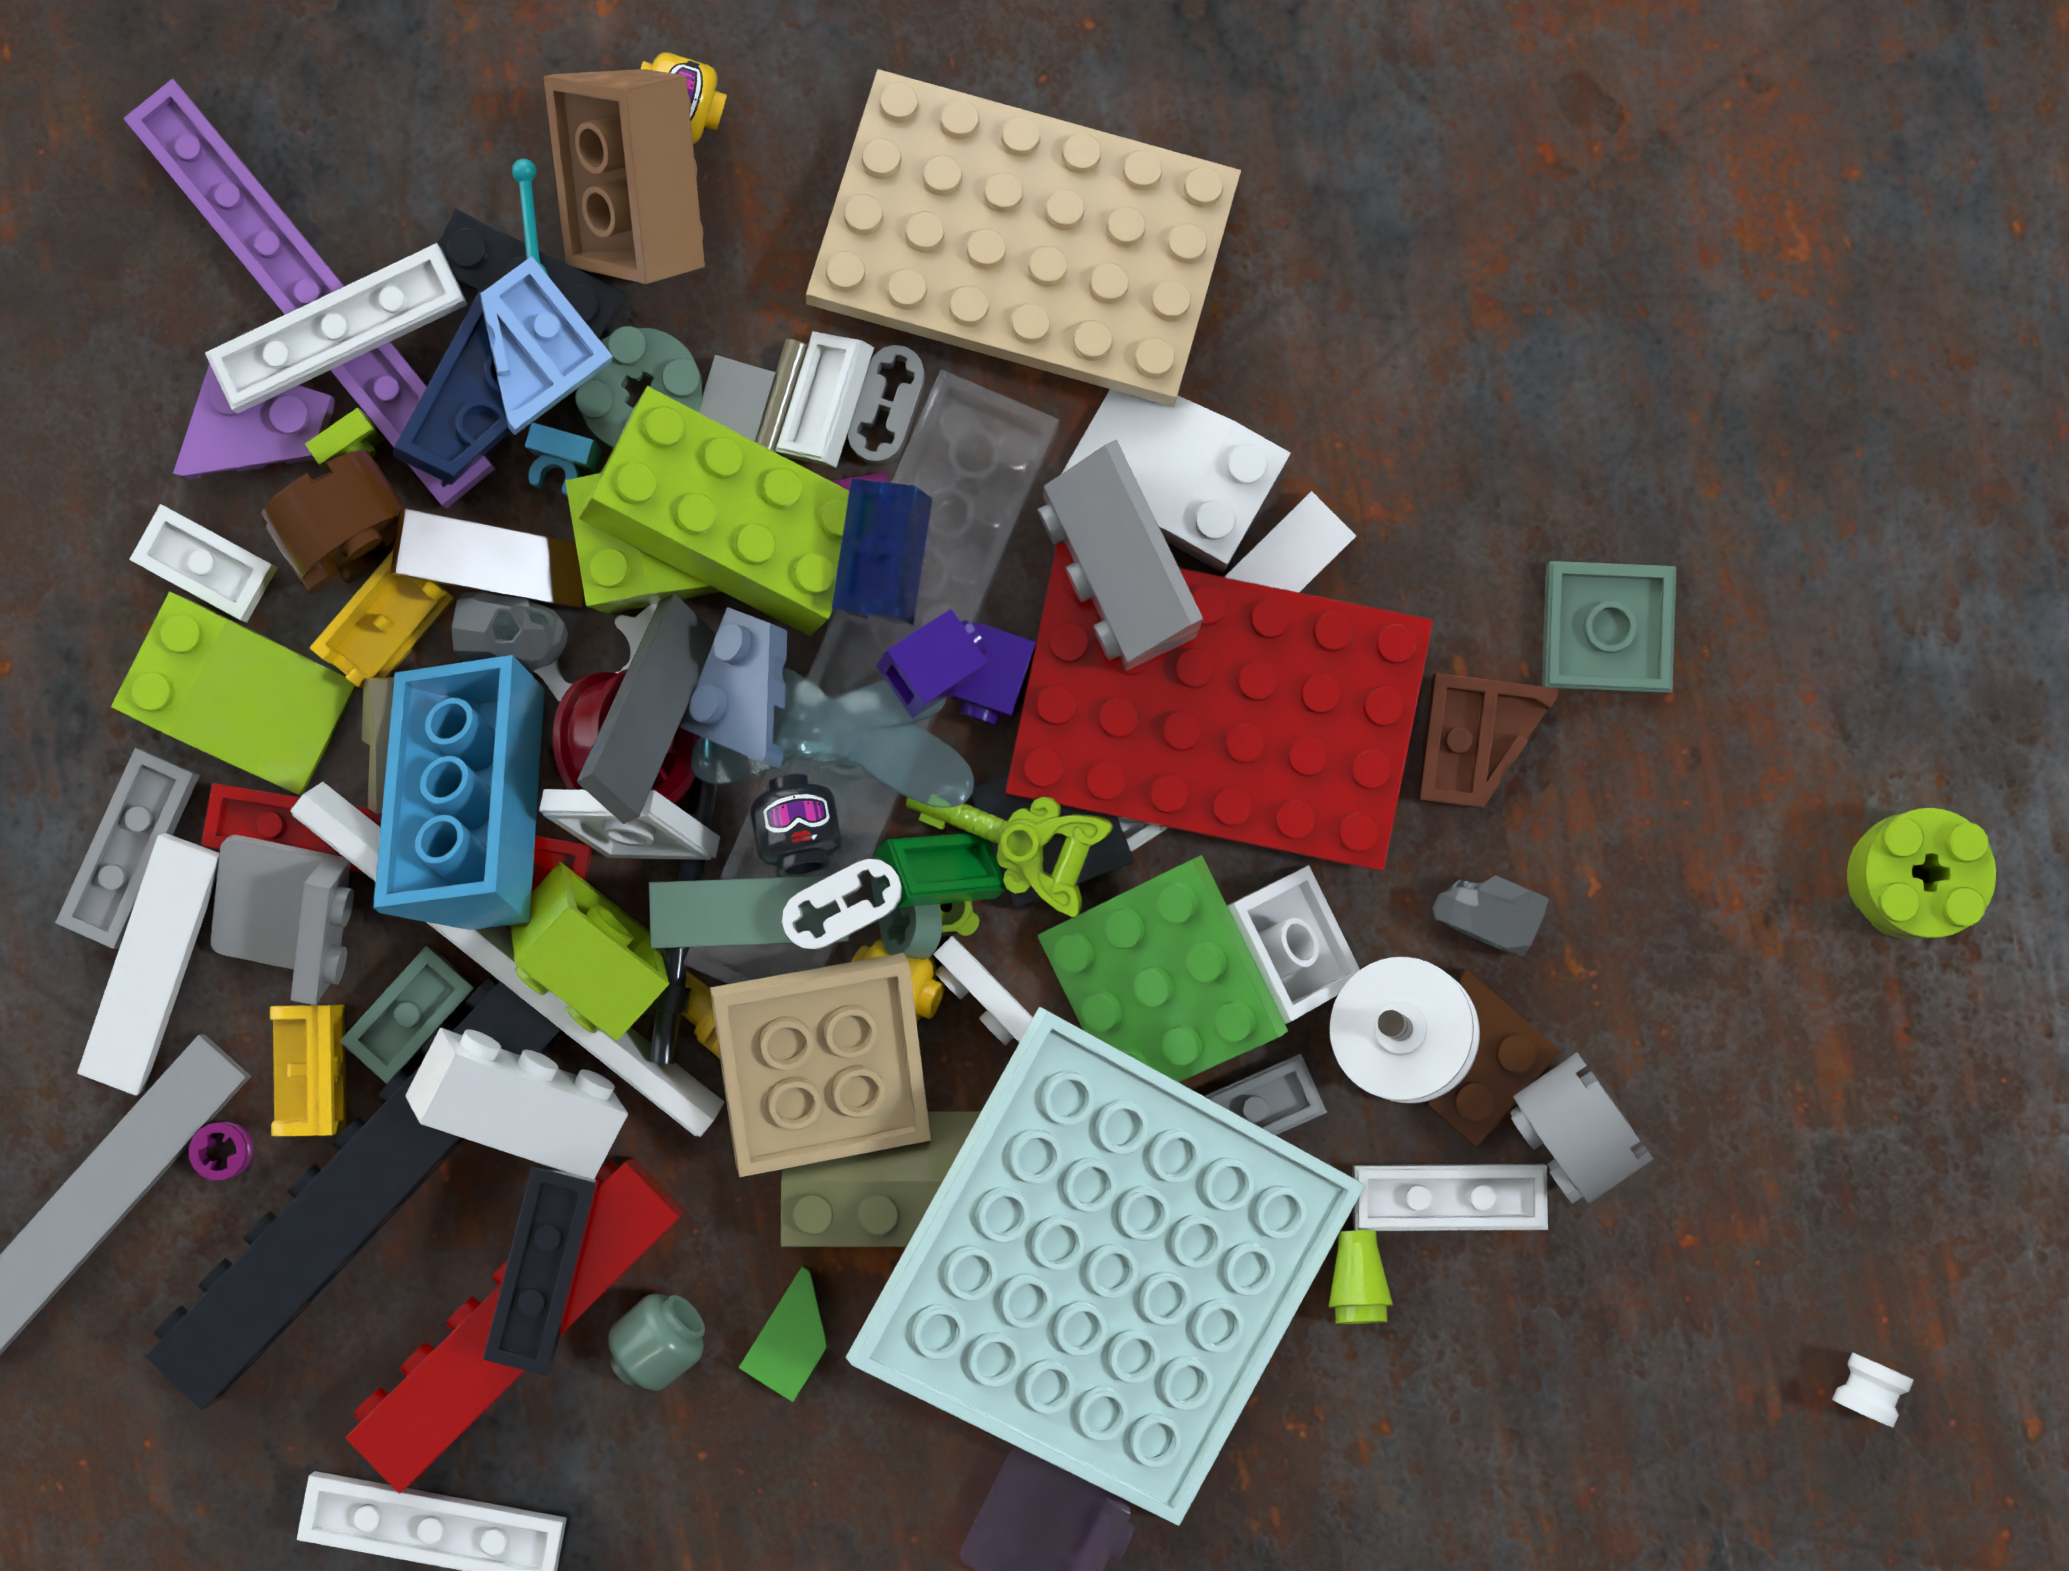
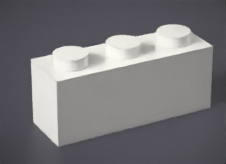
(516, 1102)

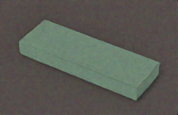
(730, 912)

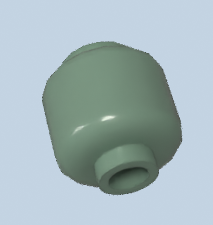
(656, 1341)

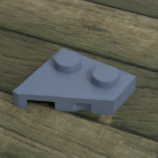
(741, 688)

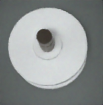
(1404, 1030)

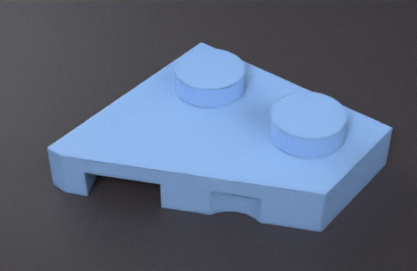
(537, 344)

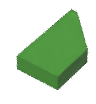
(790, 1340)

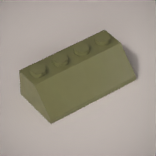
(871, 1195)

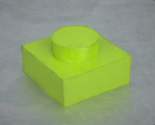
(347, 435)

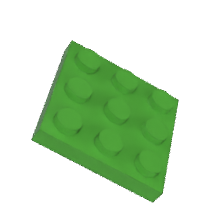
(1165, 975)

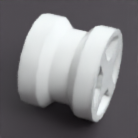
(1872, 1390)

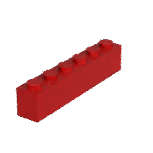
(454, 1384)

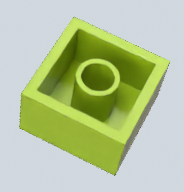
(587, 954)

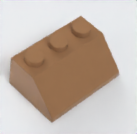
(625, 173)

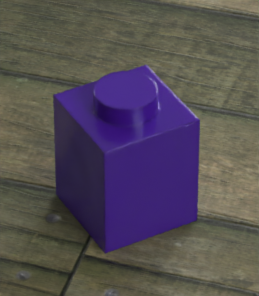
(933, 662)
(1001, 681)

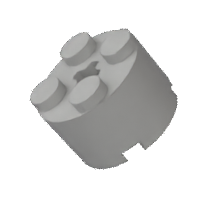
(1579, 1130)

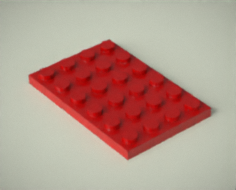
(1258, 732)

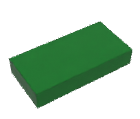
(943, 869)

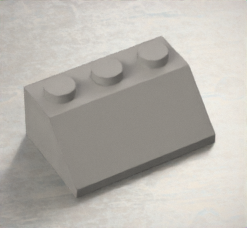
(1119, 558)

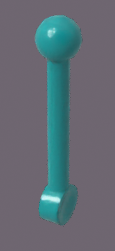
(524, 172)

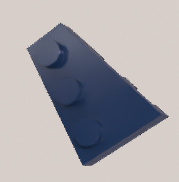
(460, 408)

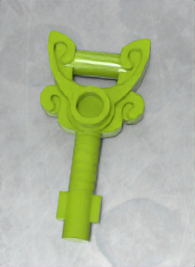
(1022, 845)

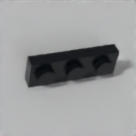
(484, 255)
(540, 1270)

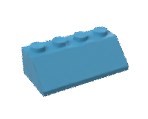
(461, 795)

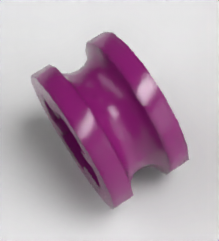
(207, 1138)

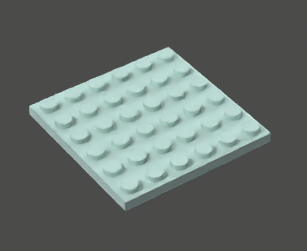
(1105, 1269)

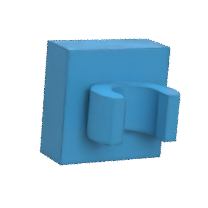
(561, 451)

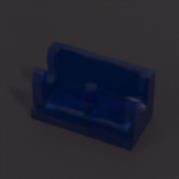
(882, 551)

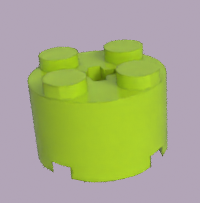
(1958, 867)

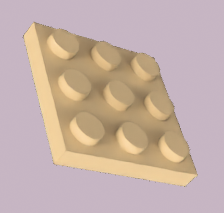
(821, 1064)

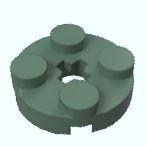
(635, 355)

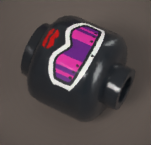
(796, 825)

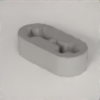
(900, 411)

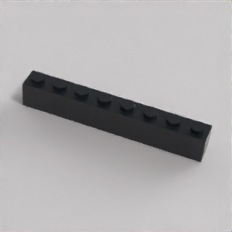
(327, 1221)

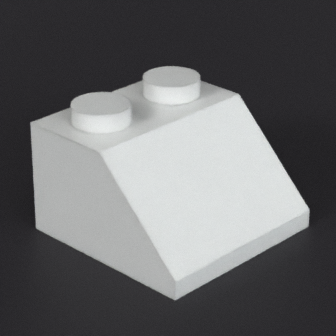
(1295, 943)

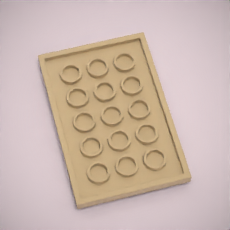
(1023, 237)

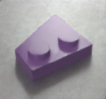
(256, 437)

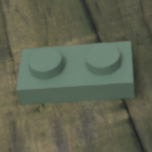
(408, 1014)

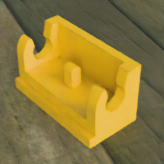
(381, 624)
(309, 1070)

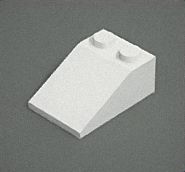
(1193, 468)

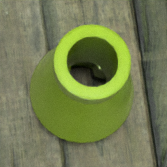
(1359, 1280)

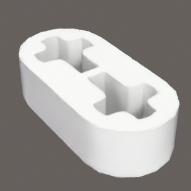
(834, 890)

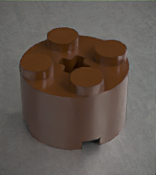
(334, 521)

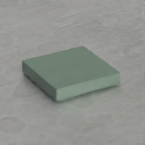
(1609, 627)

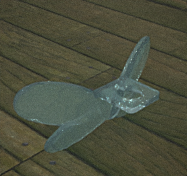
(856, 728)

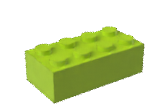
(723, 511)

